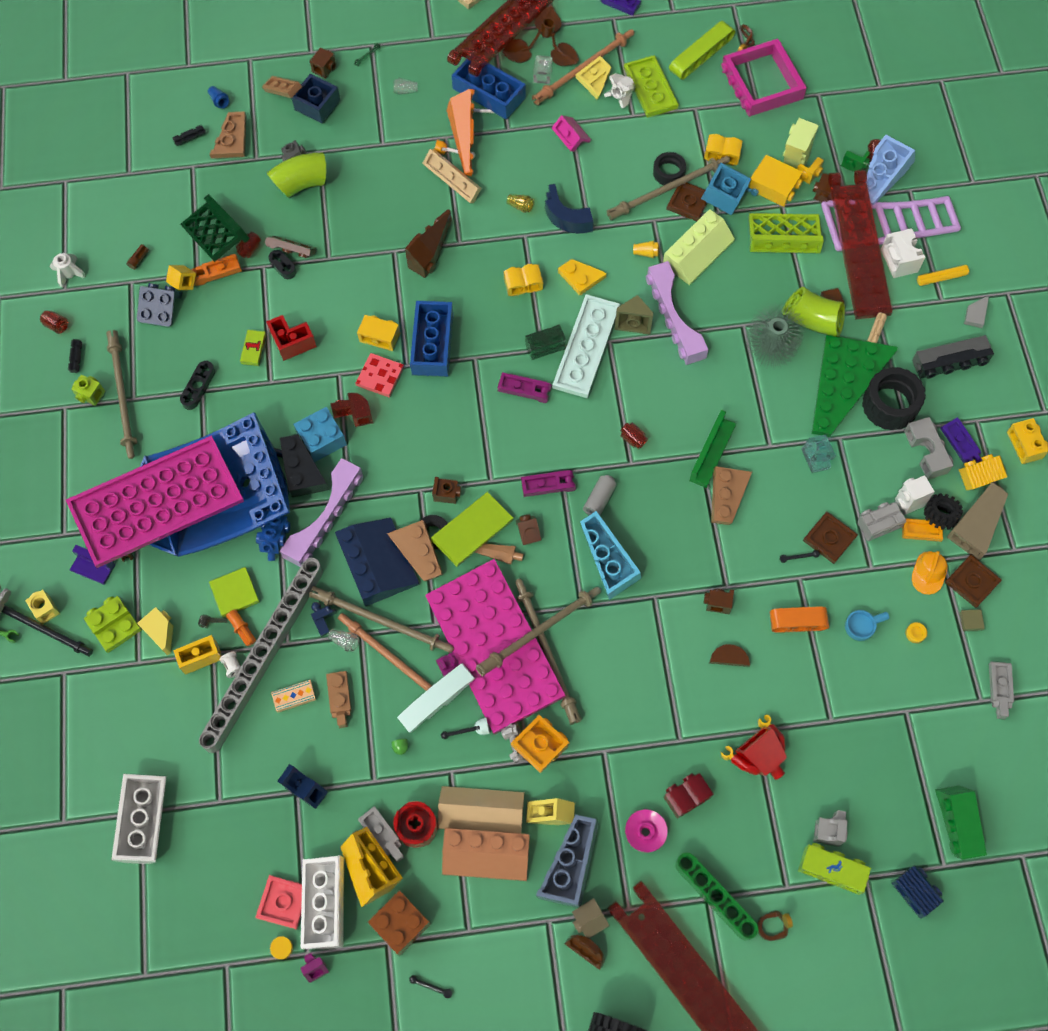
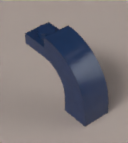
(564, 218)

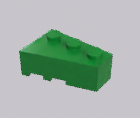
(962, 821)

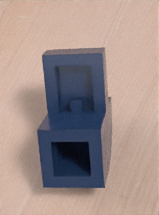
(302, 786)

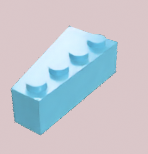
(611, 560)

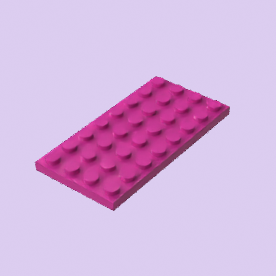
(154, 501)
(484, 618)

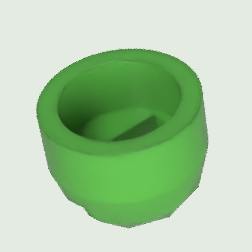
(400, 746)

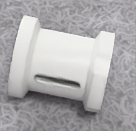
(231, 664)

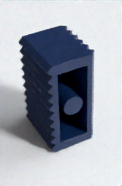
(918, 891)

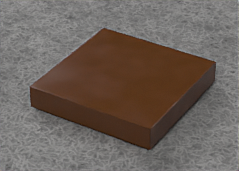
(687, 201)
(830, 537)
(973, 581)

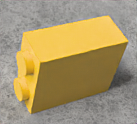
(776, 180)

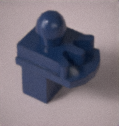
(319, 616)

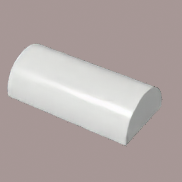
(139, 819)
(322, 903)

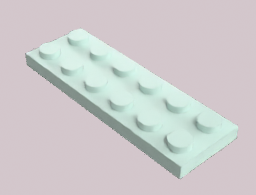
(586, 346)

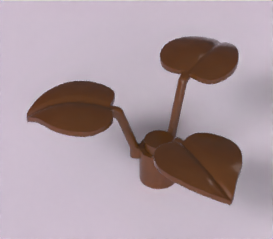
(547, 24)

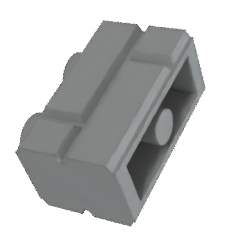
(881, 521)

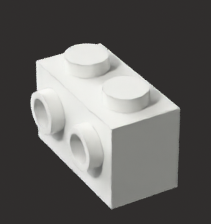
(914, 494)

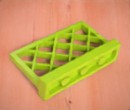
(785, 243)

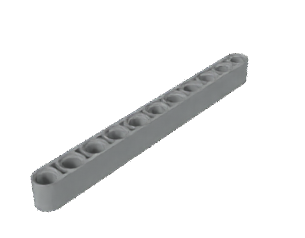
(262, 663)

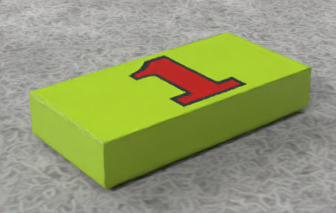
(253, 347)

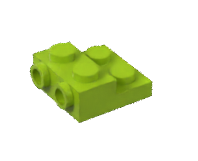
(112, 623)

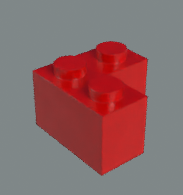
(290, 341)

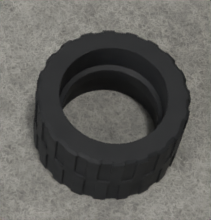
(899, 380)

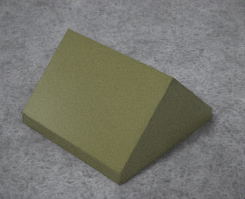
(634, 316)

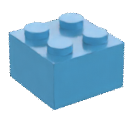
(726, 188)
(320, 434)

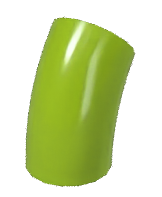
(299, 173)
(818, 312)

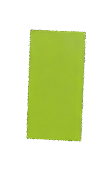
(651, 86)
(471, 529)

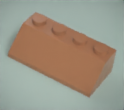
(485, 854)

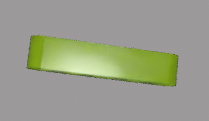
(702, 50)

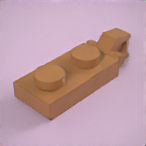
(339, 697)

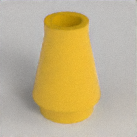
(646, 249)

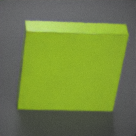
(234, 591)

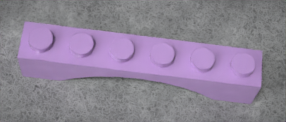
(690, 343)
(302, 544)

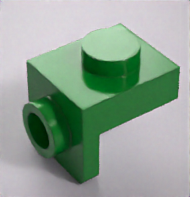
(855, 162)

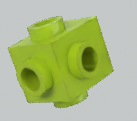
(88, 390)

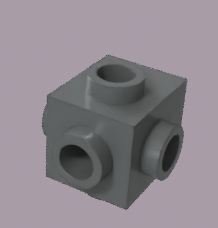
(291, 150)

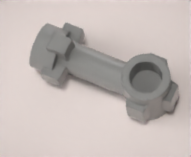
(511, 732)

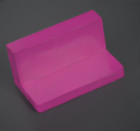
(570, 132)

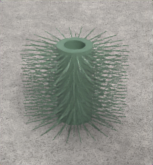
(774, 336)

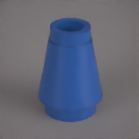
(218, 97)

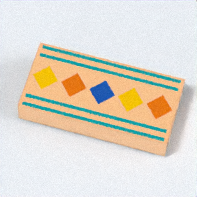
(293, 696)

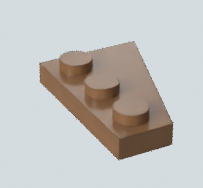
(727, 493)

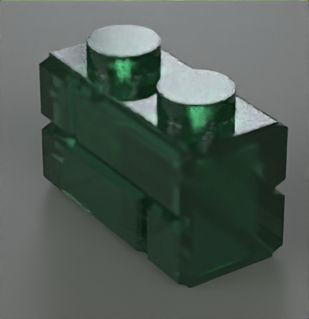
(545, 342)

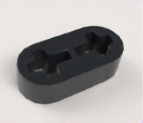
(279, 266)

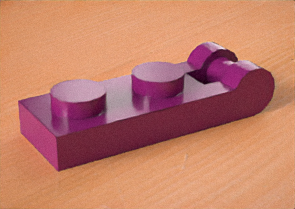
(524, 387)
(548, 483)

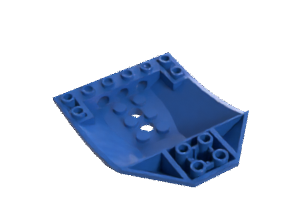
(246, 455)

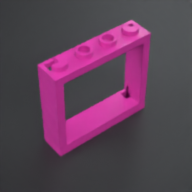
(793, 79)

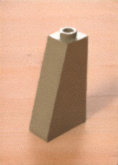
(979, 523)

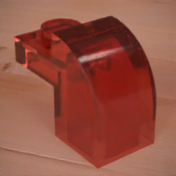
(355, 406)

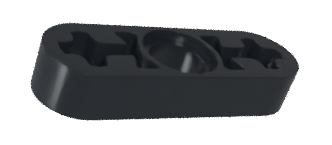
(197, 377)

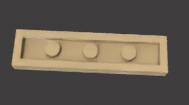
(452, 176)

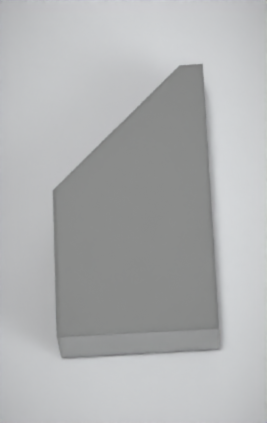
(976, 313)

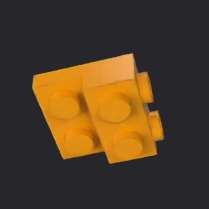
(540, 743)

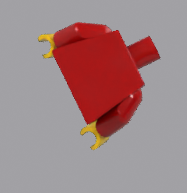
(761, 752)

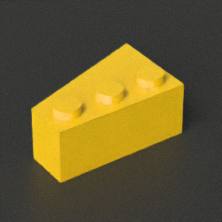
(369, 866)

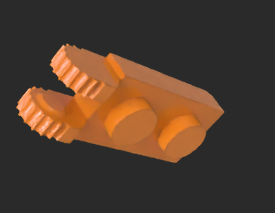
(216, 270)

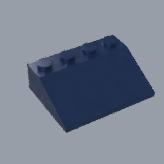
(375, 560)

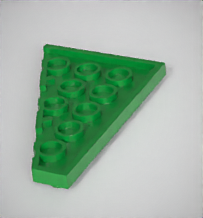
(845, 377)

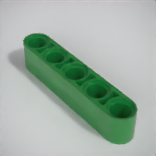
(726, 900)

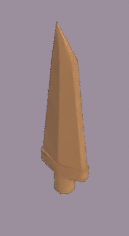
(501, 553)

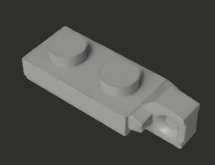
(1001, 688)
(382, 833)

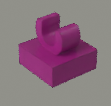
(447, 663)
(314, 968)

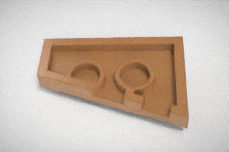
(232, 137)
(418, 549)

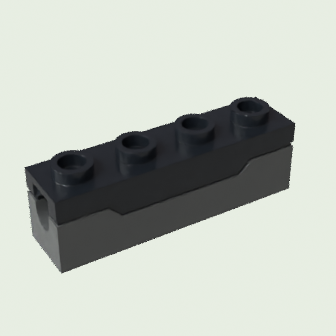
(952, 357)

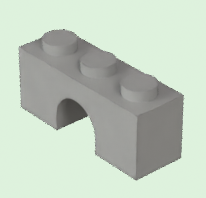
(925, 433)

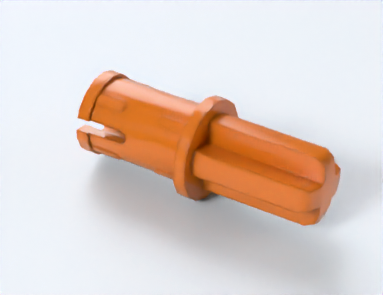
(241, 627)

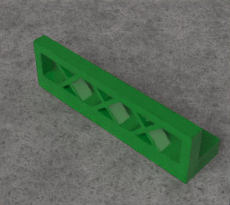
(712, 450)

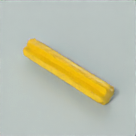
(943, 275)

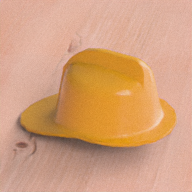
(929, 572)

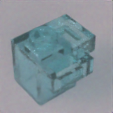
(818, 453)

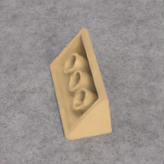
(480, 810)

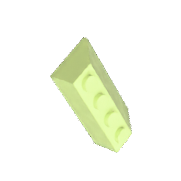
(699, 247)

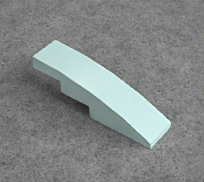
(436, 697)

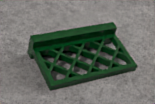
(223, 220)

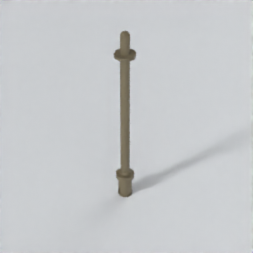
(625, 207)
(115, 348)
(329, 598)
(496, 659)
(568, 703)

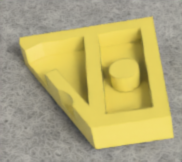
(594, 76)

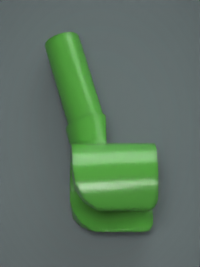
(7, 635)

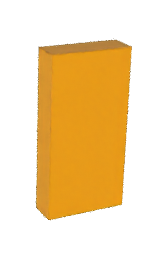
(921, 530)

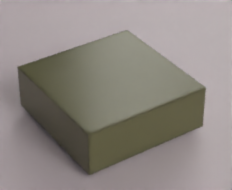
(972, 620)

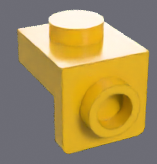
(813, 171)

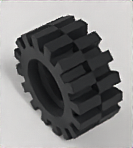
(941, 519)

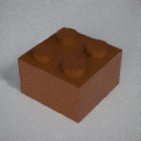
(399, 923)

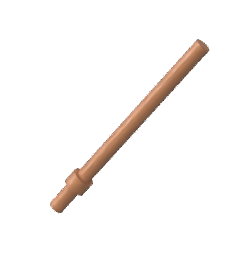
(355, 627)

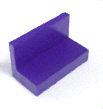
(85, 566)

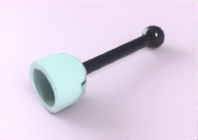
(480, 727)

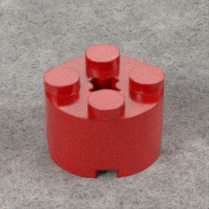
(408, 815)

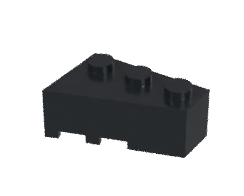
(300, 470)

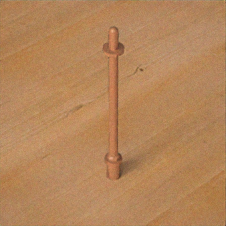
(547, 91)

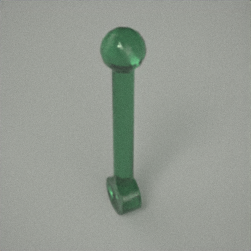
(358, 61)

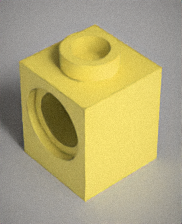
(45, 613)

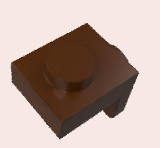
(528, 529)

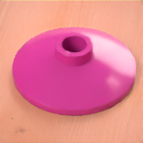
(654, 823)

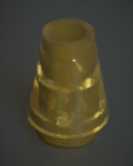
(520, 202)

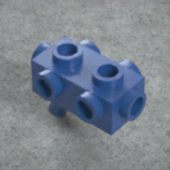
(273, 536)

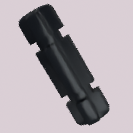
(189, 135)
(75, 356)

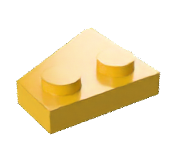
(580, 276)

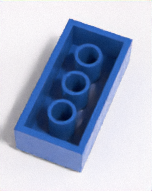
(491, 88)
(431, 338)

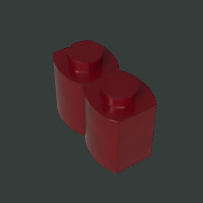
(687, 795)

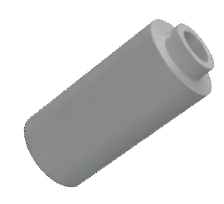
(600, 495)

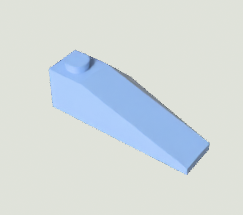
(887, 166)

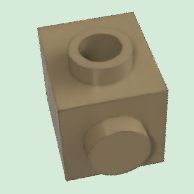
(589, 919)

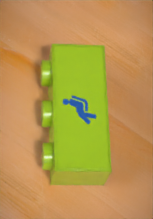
(834, 868)

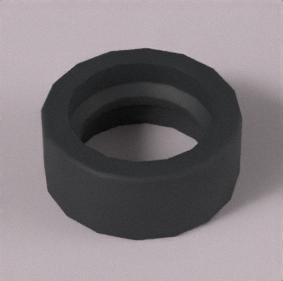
(668, 158)

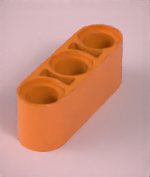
(799, 619)

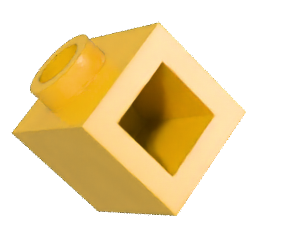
(180, 277)

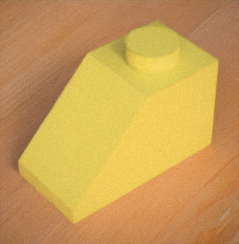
(159, 628)
(550, 812)

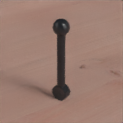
(783, 558)
(413, 980)

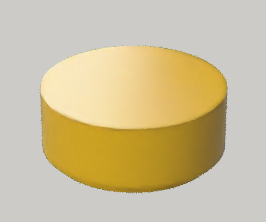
(916, 632)
(281, 947)

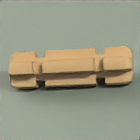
(877, 327)

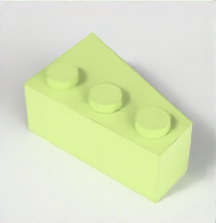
(800, 143)

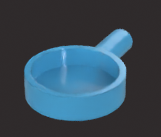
(862, 625)

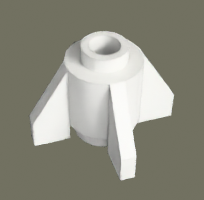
(621, 89)
(66, 267)

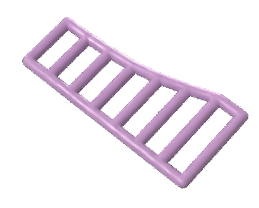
(897, 206)

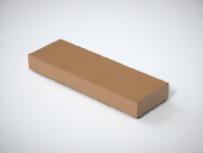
(281, 86)

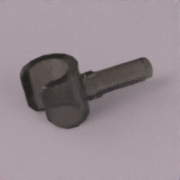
(205, 620)

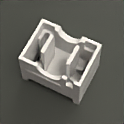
(901, 253)

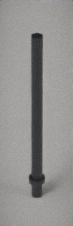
(79, 647)

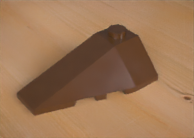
(426, 247)

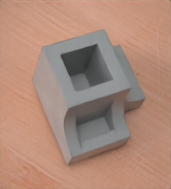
(832, 830)

